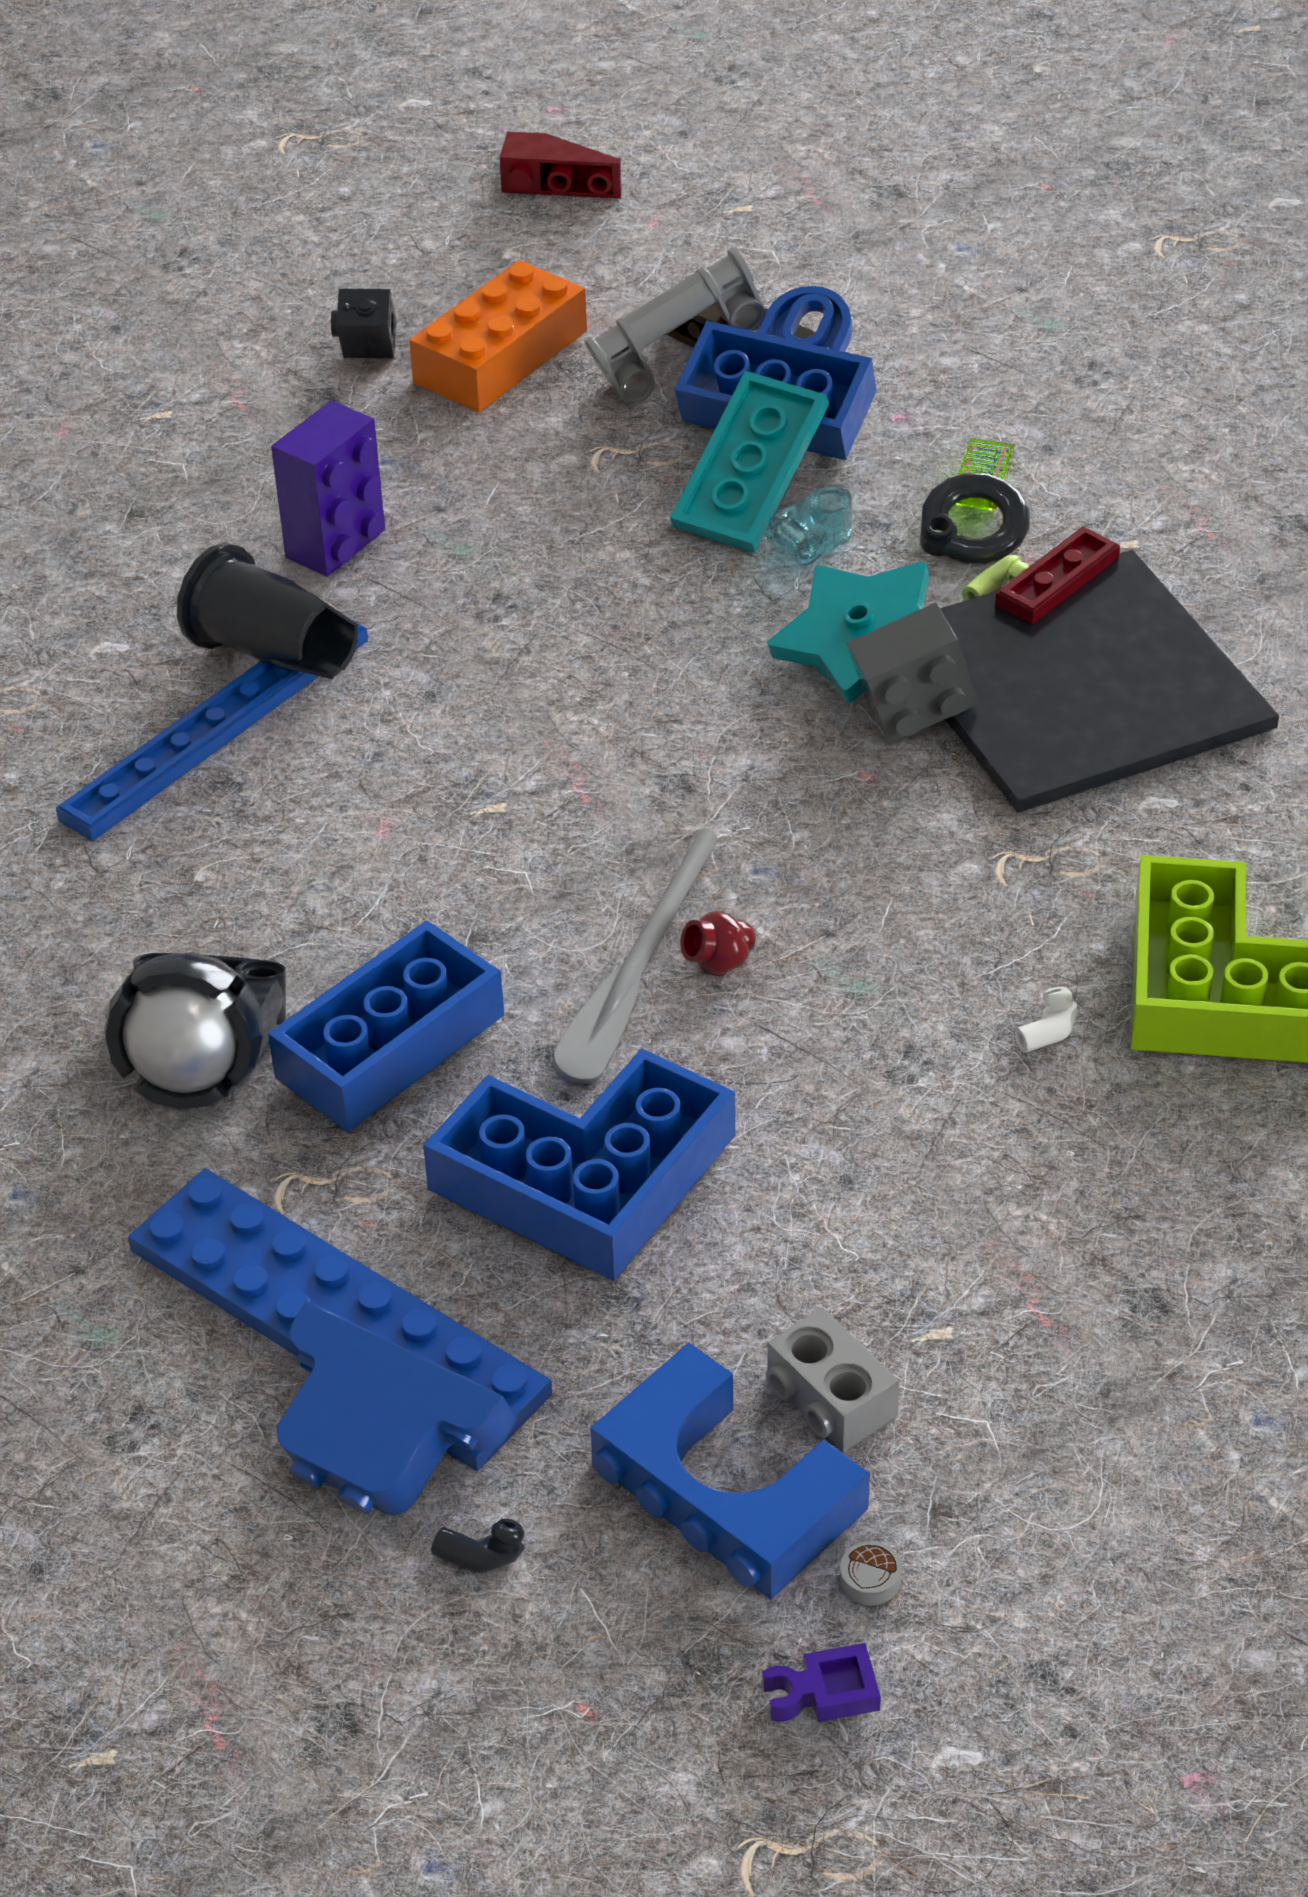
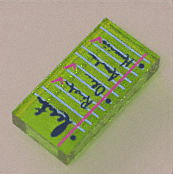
(986, 458)

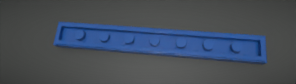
(182, 746)

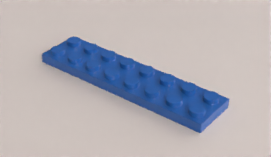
(269, 1266)

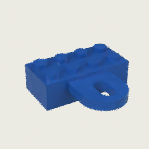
(774, 352)

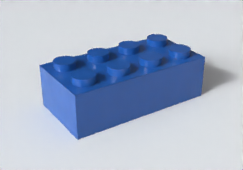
(386, 1025)

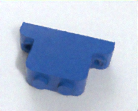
(379, 1414)

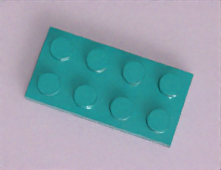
(749, 461)

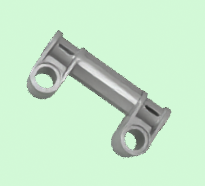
(724, 285)

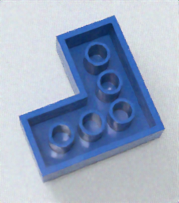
(586, 1182)

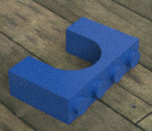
(758, 1533)

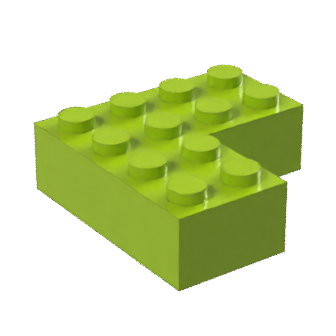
(1200, 976)

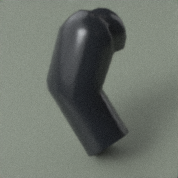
(483, 1554)

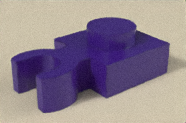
(833, 1682)

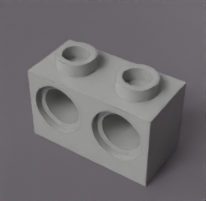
(832, 1380)

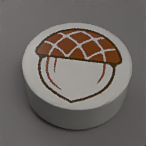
(870, 1573)

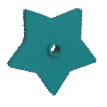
(843, 609)

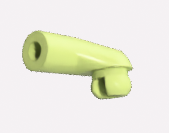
(995, 577)

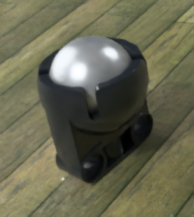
(193, 1024)

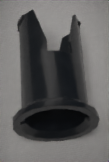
(262, 614)

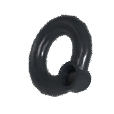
(973, 550)

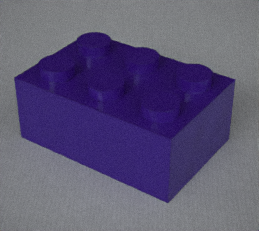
(328, 487)

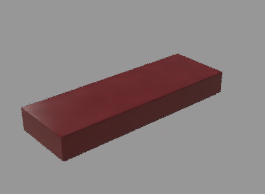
(1057, 575)

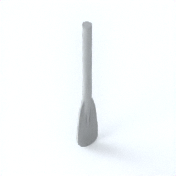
(601, 1021)

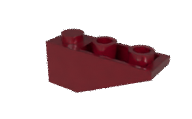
(557, 167)

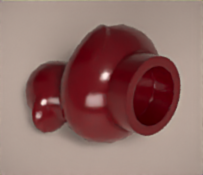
(717, 942)

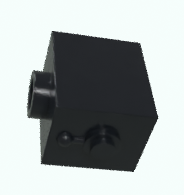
(365, 323)

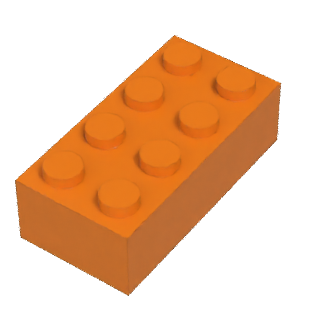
(498, 335)

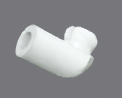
(1055, 1022)

